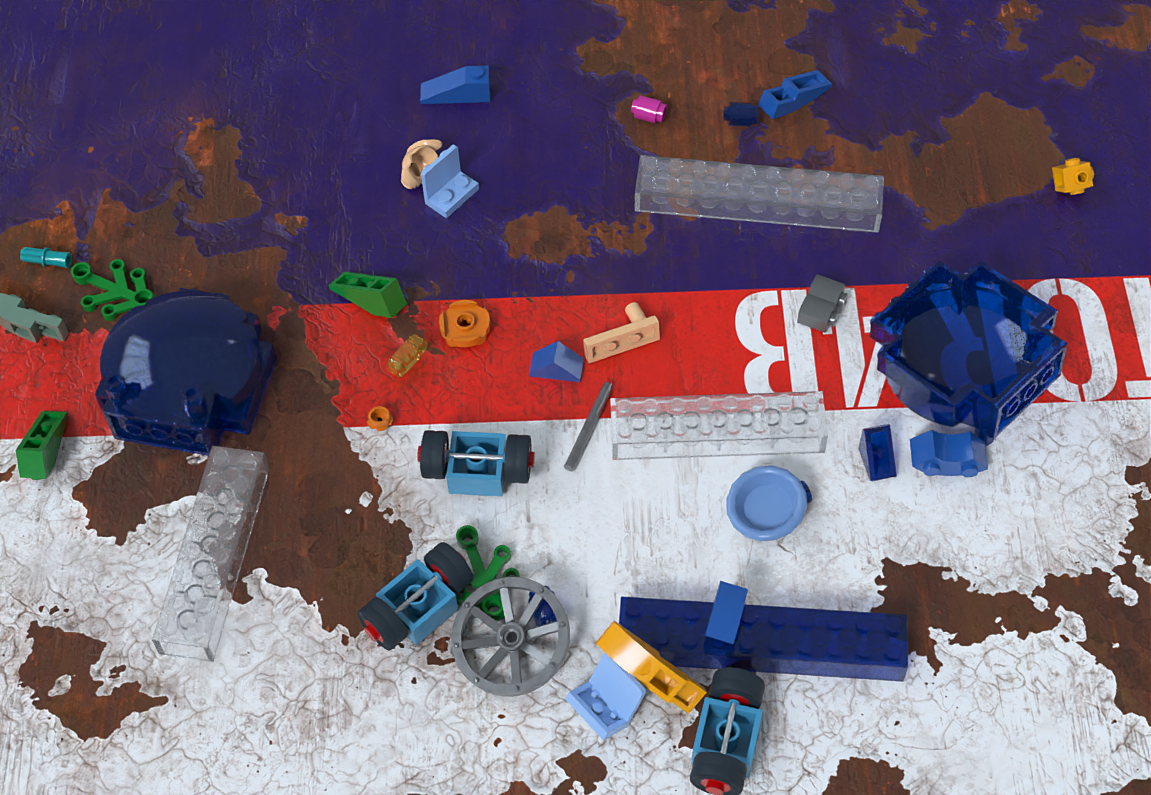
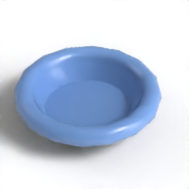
(766, 503)

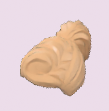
(416, 159)

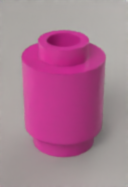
(649, 109)

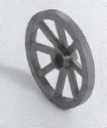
(504, 634)

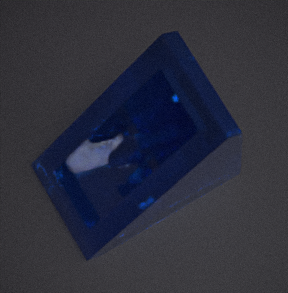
(877, 452)

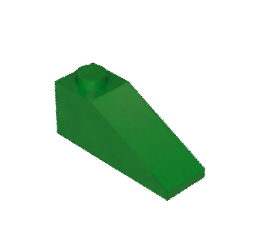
(372, 293)
(41, 445)

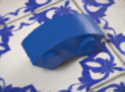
(948, 454)

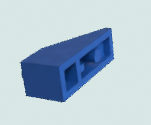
(463, 85)

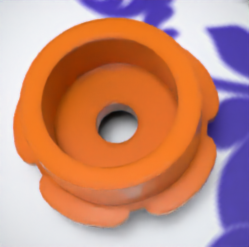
(379, 413)

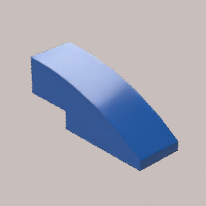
(793, 93)

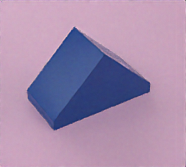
(556, 363)

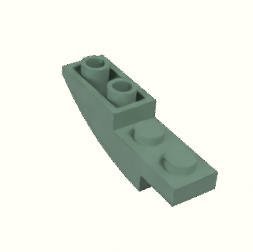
(29, 322)

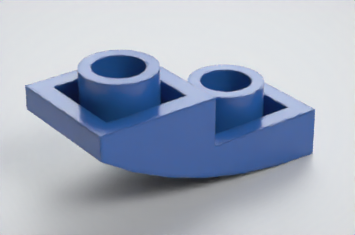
(726, 612)

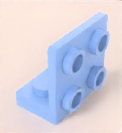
(445, 185)

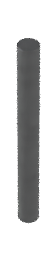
(588, 426)

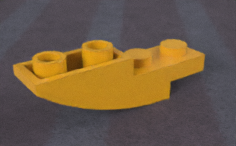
(650, 668)

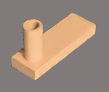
(624, 338)

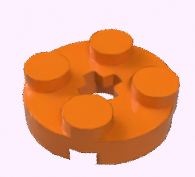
(464, 336)

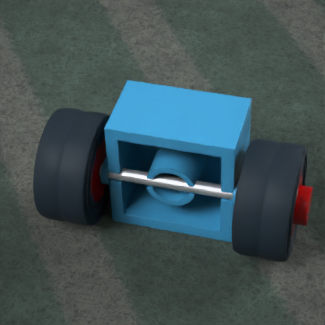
(476, 460)
(417, 598)
(727, 732)

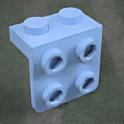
(607, 698)

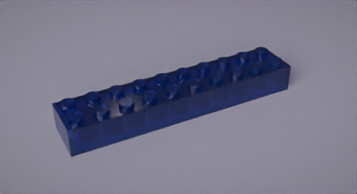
(774, 639)

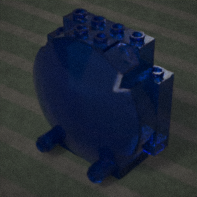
(968, 348)
(184, 371)

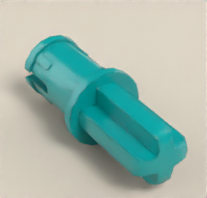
(46, 257)

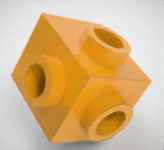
(1073, 176)

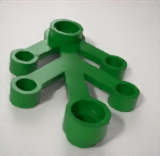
(83, 275)
(481, 575)

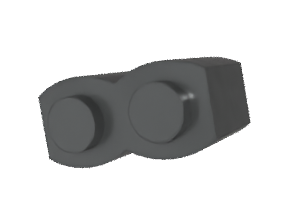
(821, 304)

